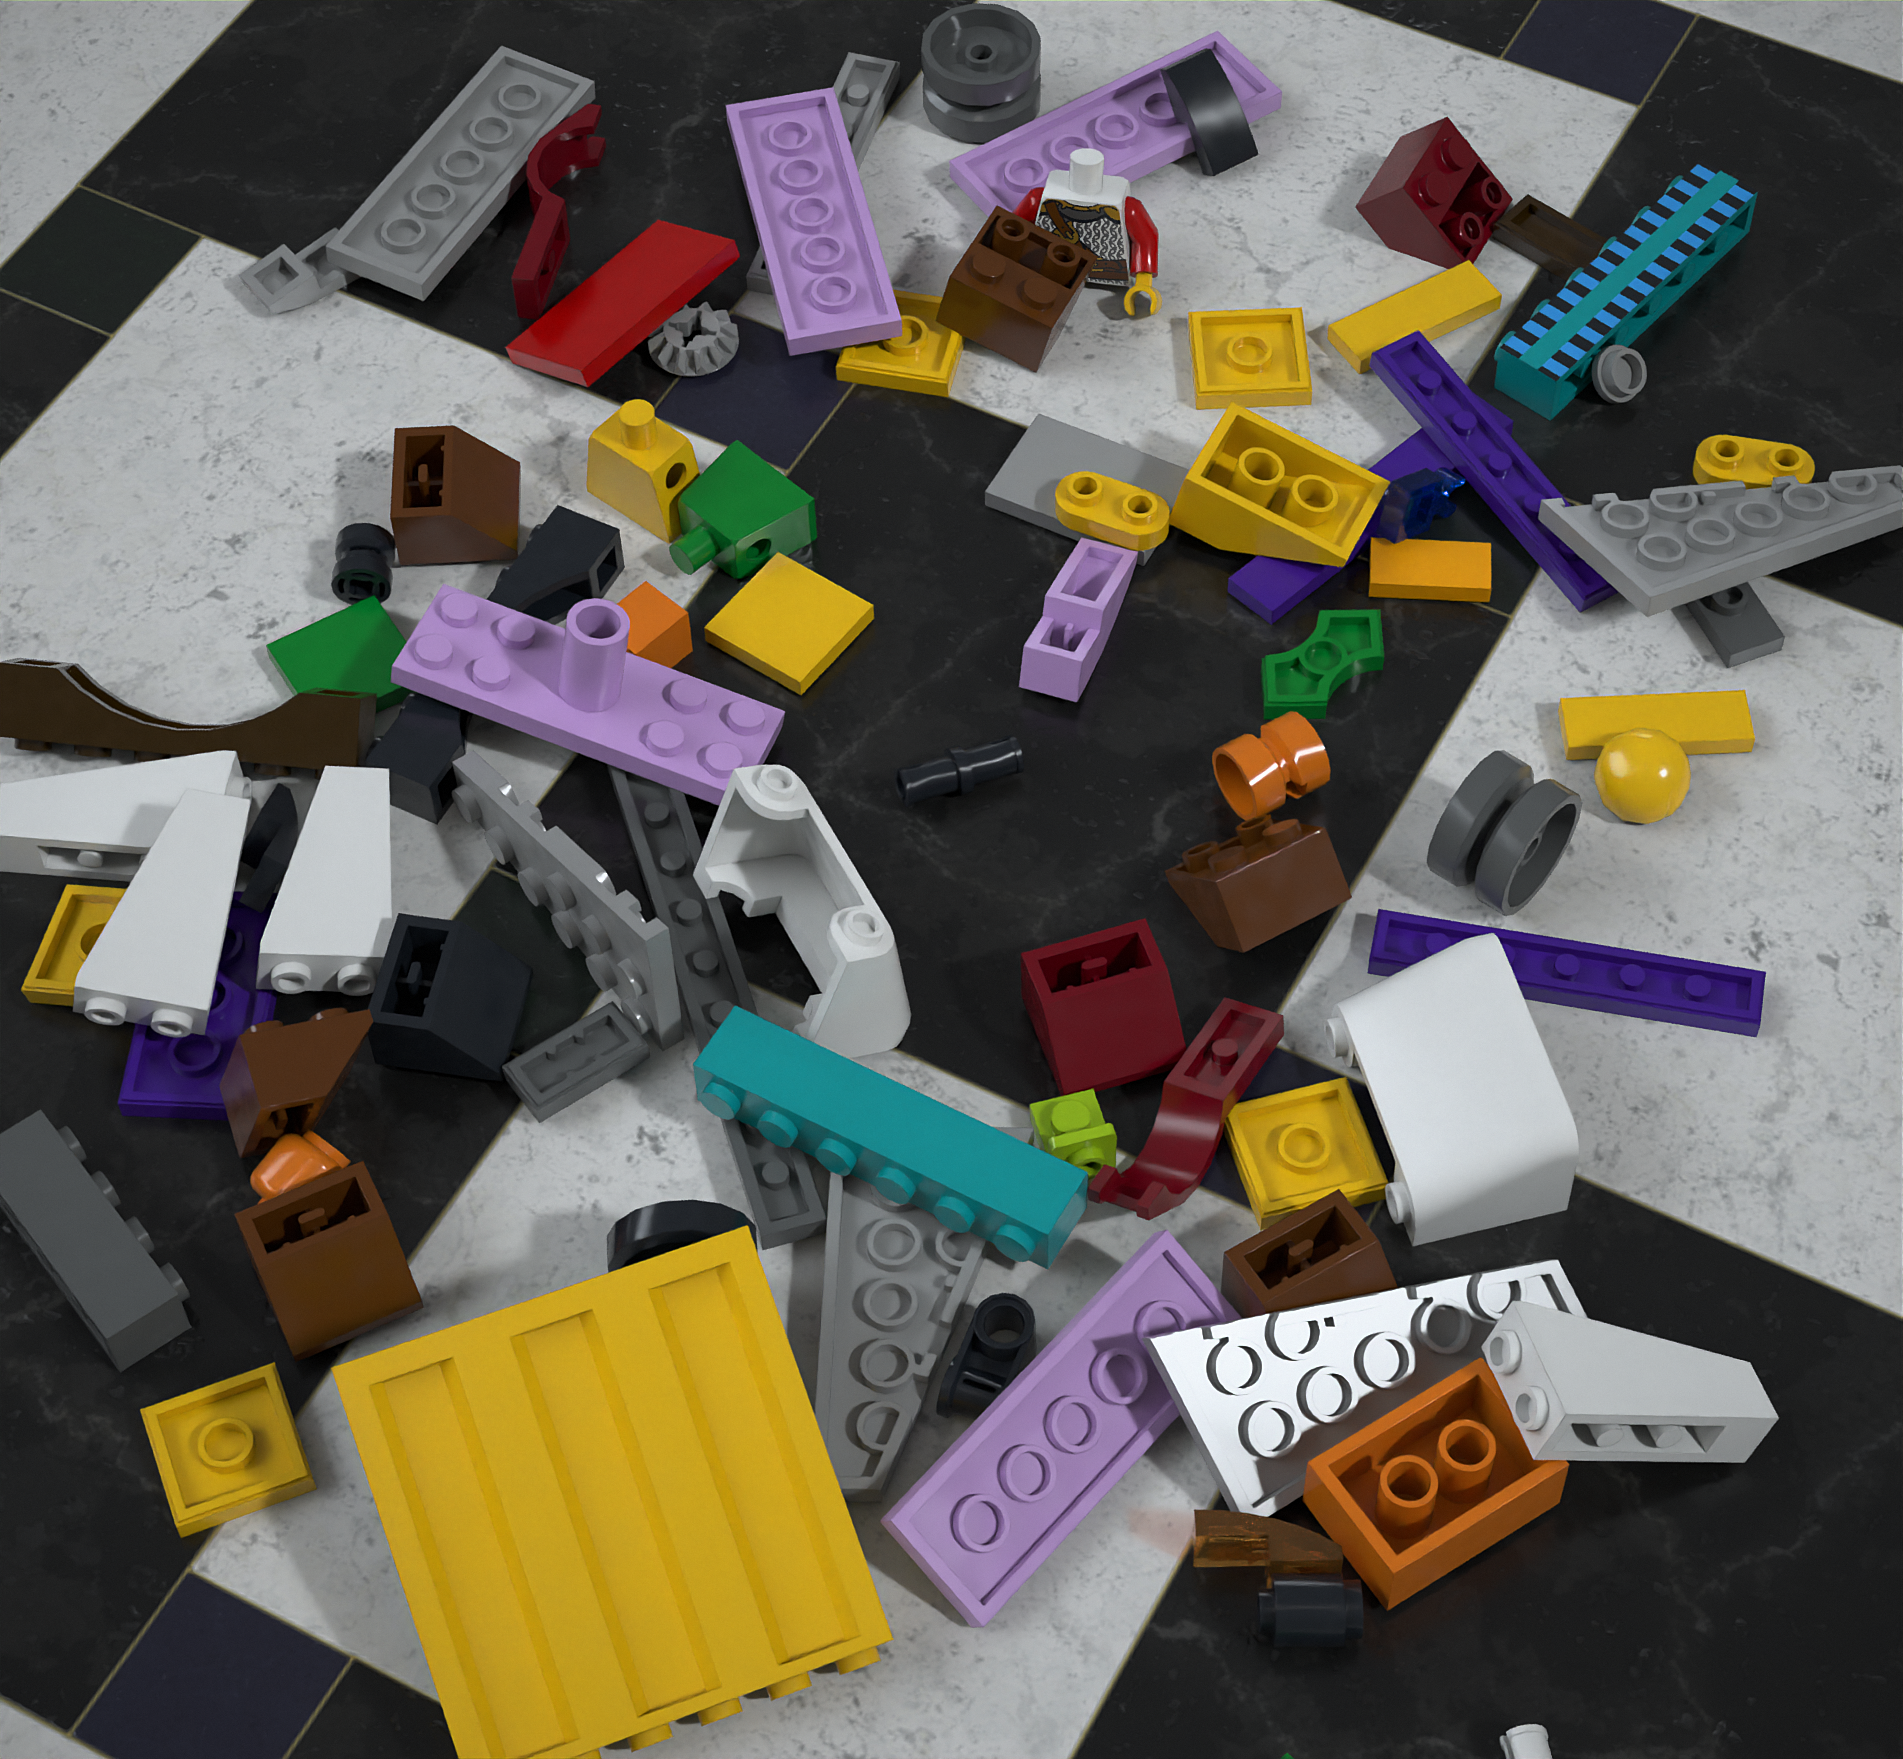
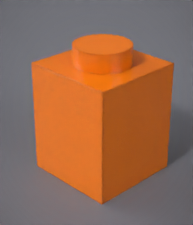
(657, 626)

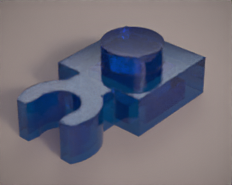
(1413, 501)

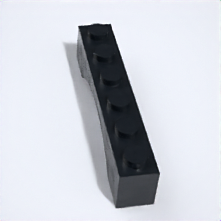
(561, 565)

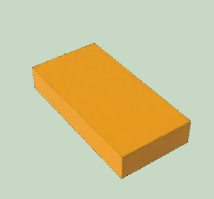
(1430, 570)

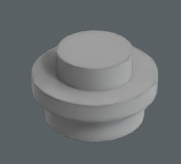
(1618, 373)

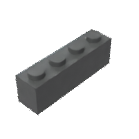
(86, 1243)

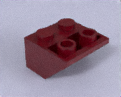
(1434, 197)
(1103, 1008)

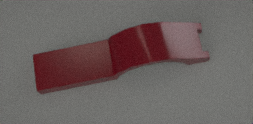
(553, 157)
(1193, 1111)

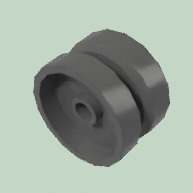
(981, 71)
(1504, 832)

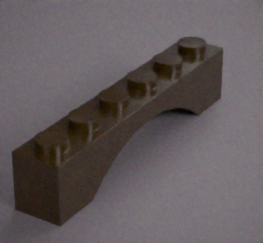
(66, 705)

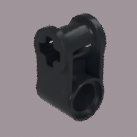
(987, 1366)

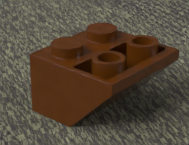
(1015, 288)
(453, 497)
(1260, 881)
(288, 1075)
(329, 1261)
(1306, 1261)

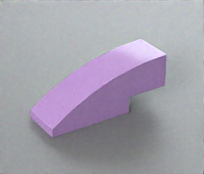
(1077, 619)

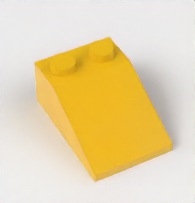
(1275, 493)

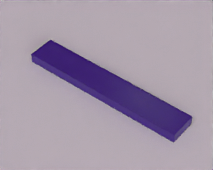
(1486, 459)
(1277, 585)
(1588, 974)

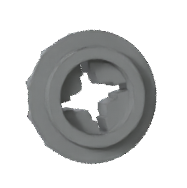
(705, 352)

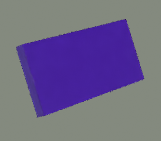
(184, 1073)

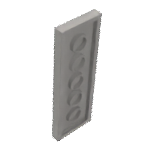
(457, 174)

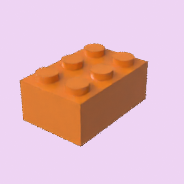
(1430, 1485)

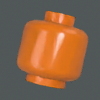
(294, 1163)

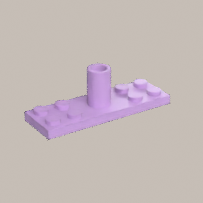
(585, 691)

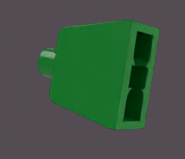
(741, 515)

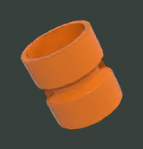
(1264, 770)

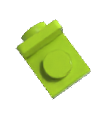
(1075, 1131)

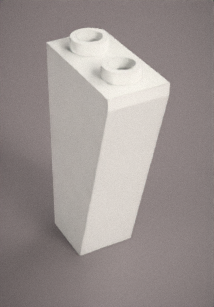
(104, 817)
(336, 893)
(169, 929)
(1621, 1393)

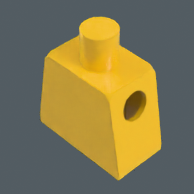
(641, 468)

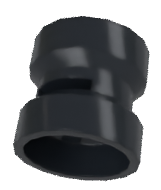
(363, 563)

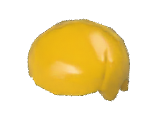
(1642, 775)

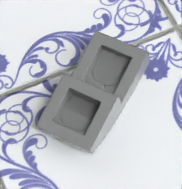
(294, 281)

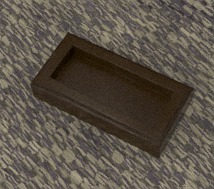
(1548, 237)

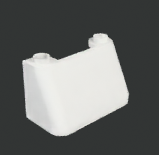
(786, 860)
(1460, 1093)

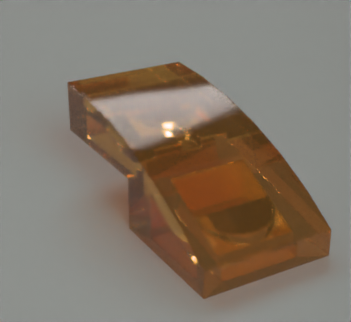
(1249, 1539)

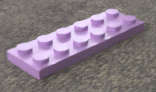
(1122, 120)
(813, 222)
(1054, 1436)

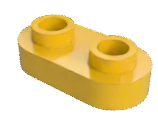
(1750, 460)
(1108, 508)

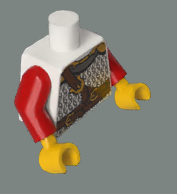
(1102, 219)

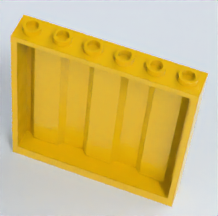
(613, 1508)

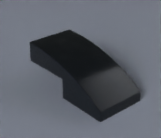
(1212, 111)
(270, 846)

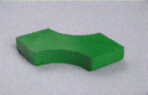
(1307, 676)

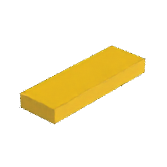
(1430, 306)
(1697, 720)

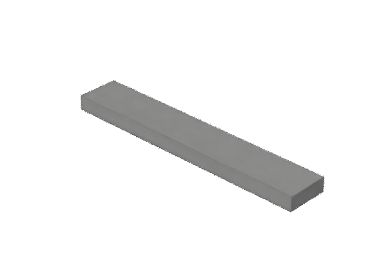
(862, 95)

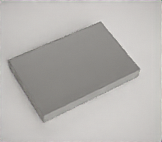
(1055, 450)

